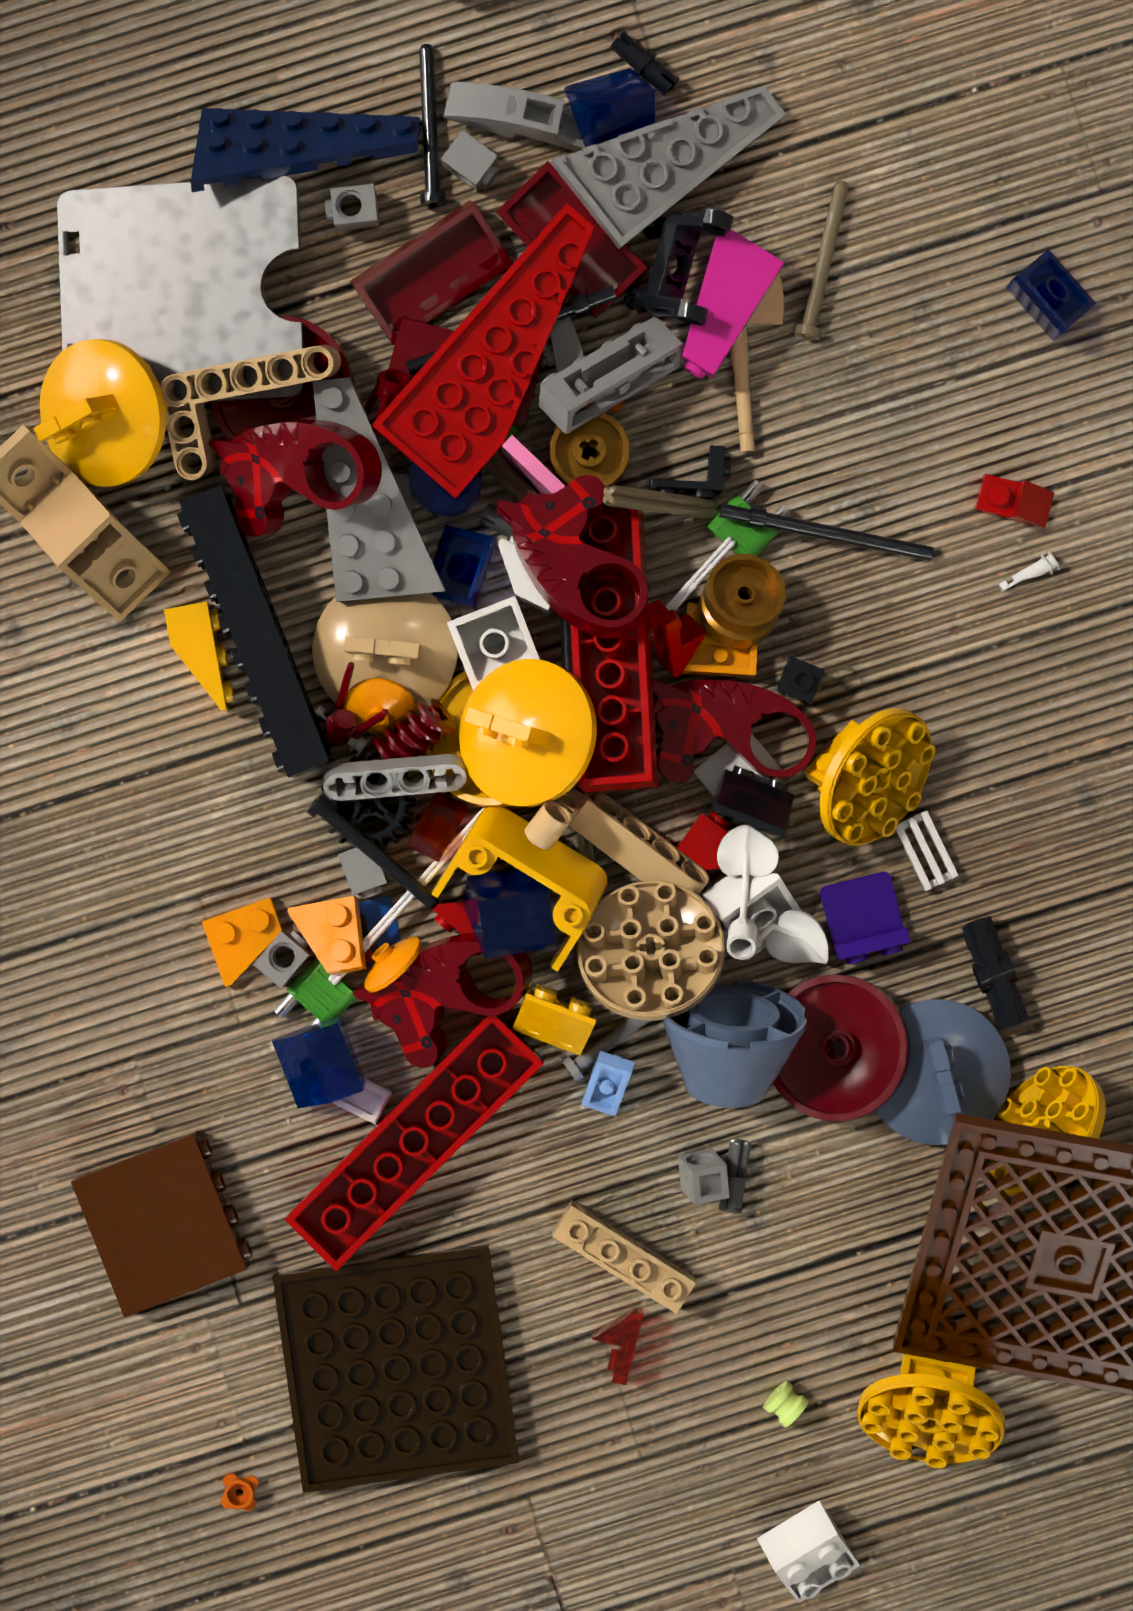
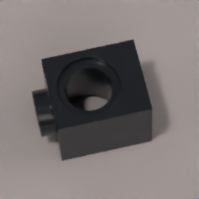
(800, 680)

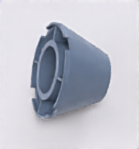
(735, 1042)

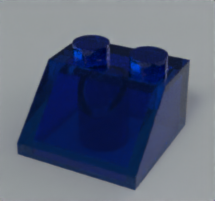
(509, 913)
(320, 1063)

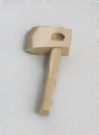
(767, 313)

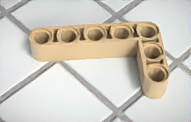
(232, 385)
(617, 835)

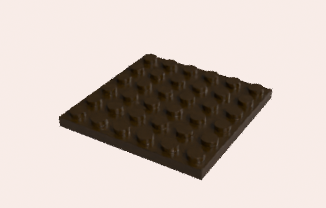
(396, 1368)

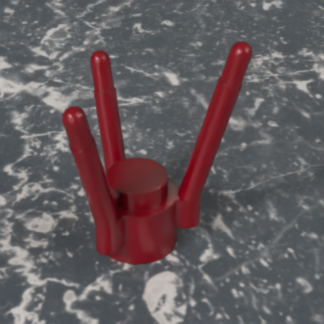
(388, 386)
(342, 722)

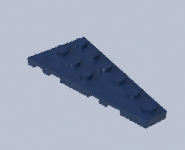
(291, 142)

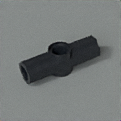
(994, 972)

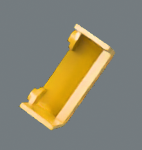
(561, 869)

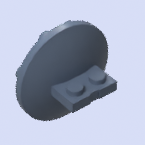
(952, 1069)

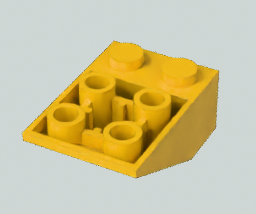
(554, 1019)

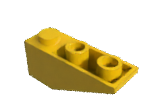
(195, 641)

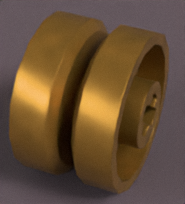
(602, 435)
(741, 600)

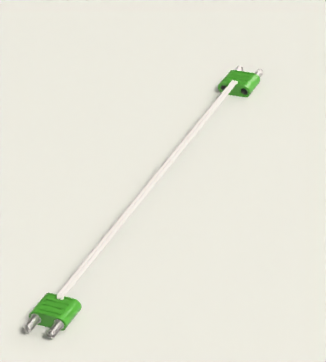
(330, 995)

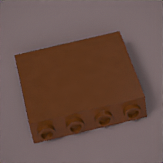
(162, 1223)

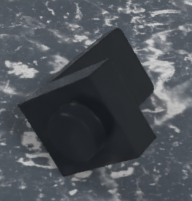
(718, 467)

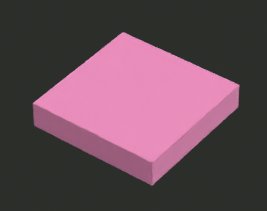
(530, 467)

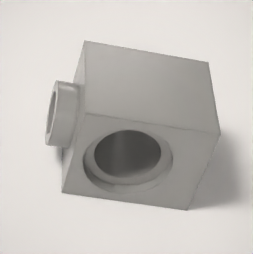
(470, 161)
(366, 218)
(362, 873)
(272, 969)
(703, 1176)

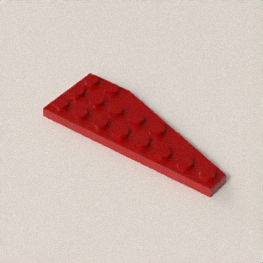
(472, 387)

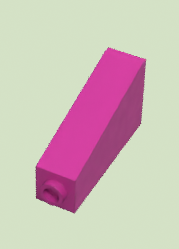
(731, 291)

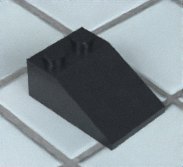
(753, 802)

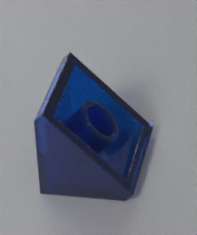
(611, 105)
(1050, 294)
(464, 565)

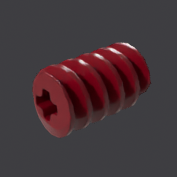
(419, 734)

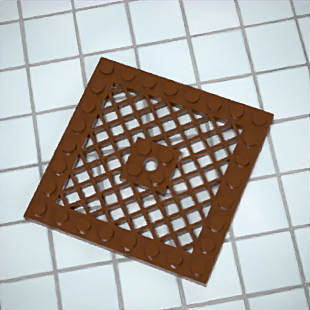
(973, 1151)

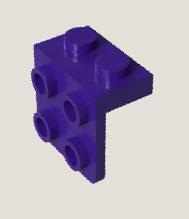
(863, 917)

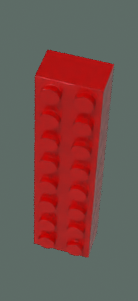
(620, 668)
(414, 1140)

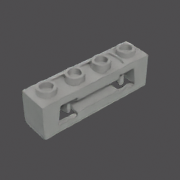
(610, 374)

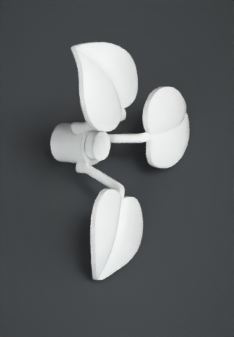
(797, 935)

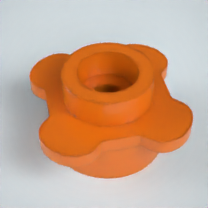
(232, 1499)

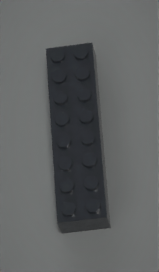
(256, 631)

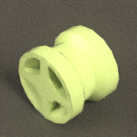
(785, 1404)

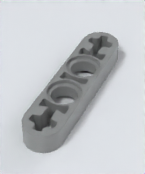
(394, 770)

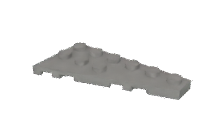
(652, 168)
(378, 541)

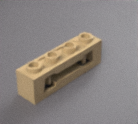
(624, 1257)

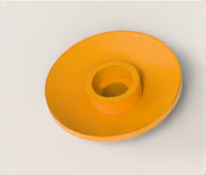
(376, 694)
(391, 963)

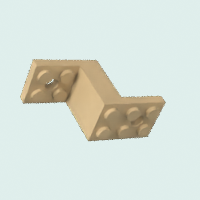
(75, 526)

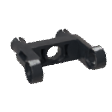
(677, 237)

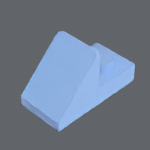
(607, 1083)

